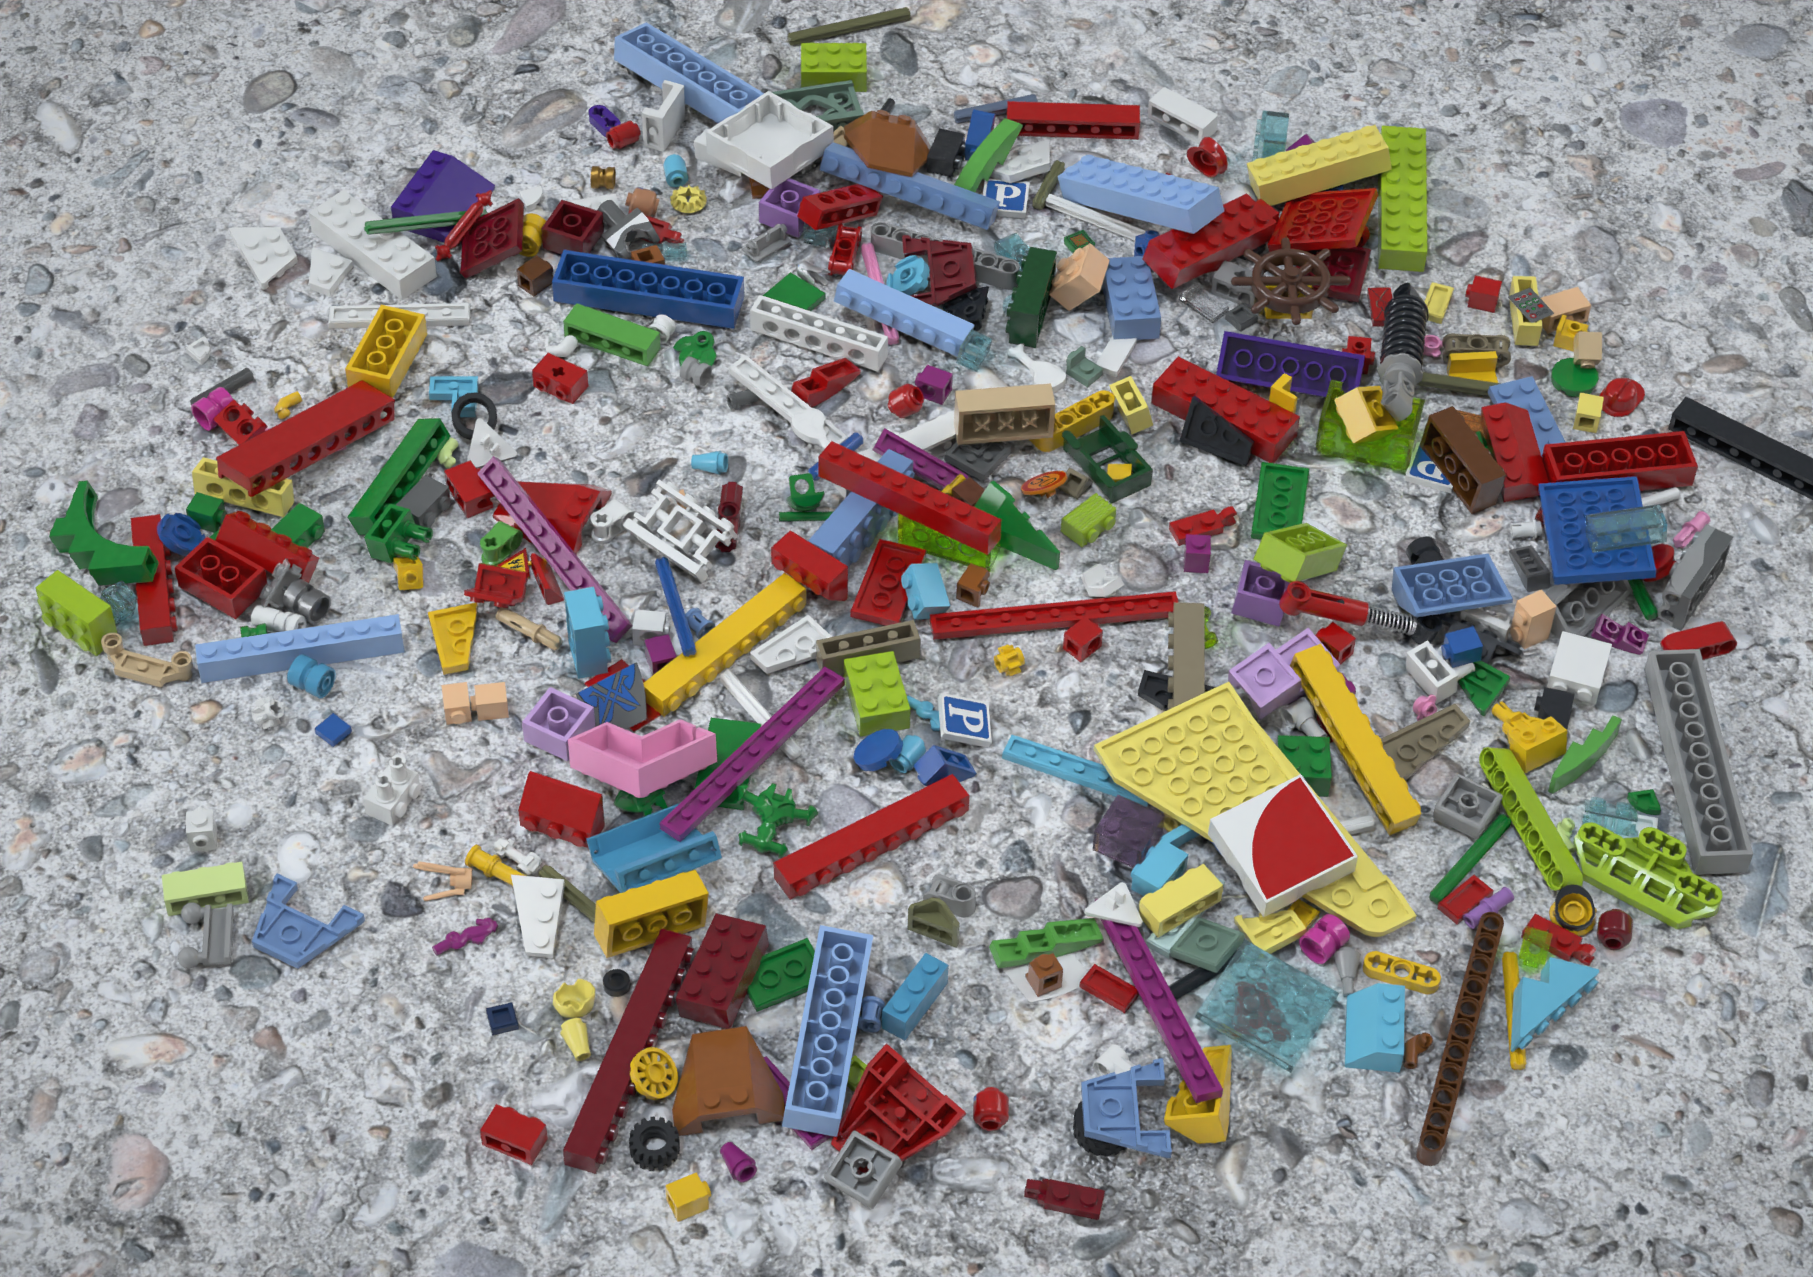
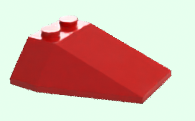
(564, 505)
(897, 1108)

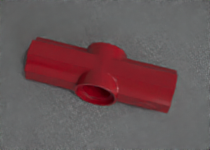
(730, 509)

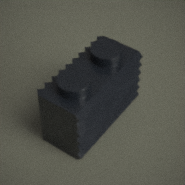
(946, 152)

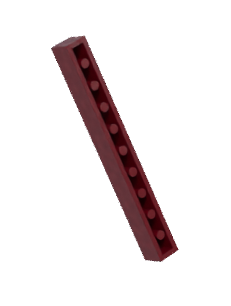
(636, 1031)

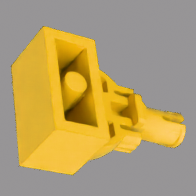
(1531, 738)

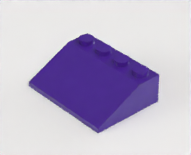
(439, 187)

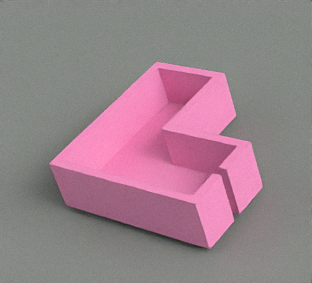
(642, 762)

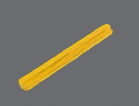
(1511, 980)

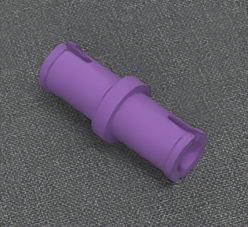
(1490, 904)

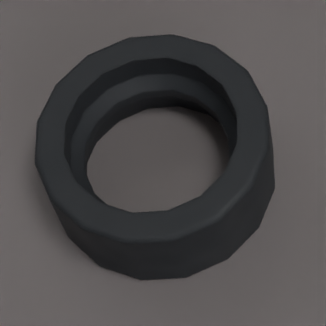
(465, 400)

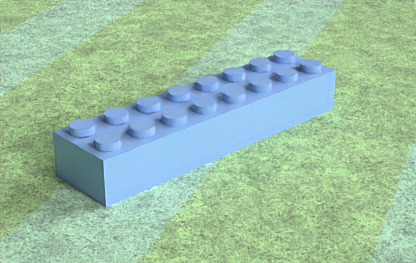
(662, 58)
(1141, 193)
(828, 1031)

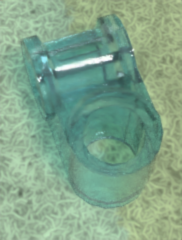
(1012, 247)

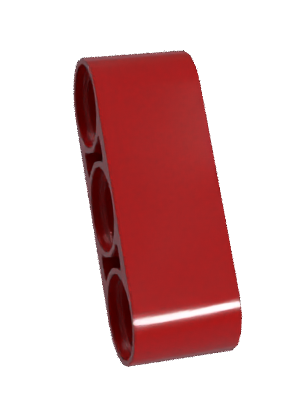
(1711, 639)

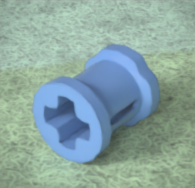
(699, 623)
(871, 1013)

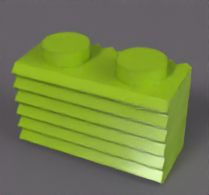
(1088, 520)

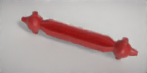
(463, 225)

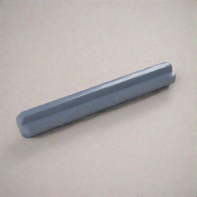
(996, 108)

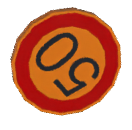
(1044, 483)

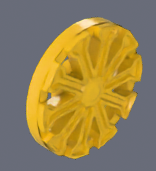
(654, 1073)

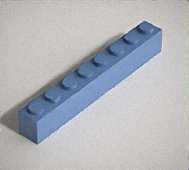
(917, 189)

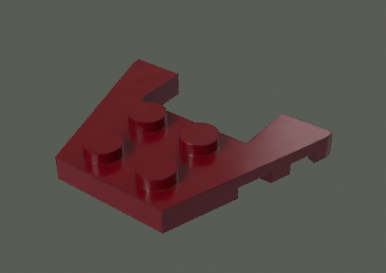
(950, 267)

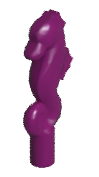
(476, 934)

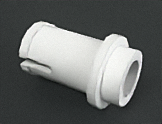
(1526, 529)

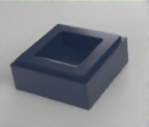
(502, 1018)

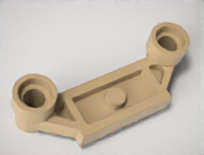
(146, 668)

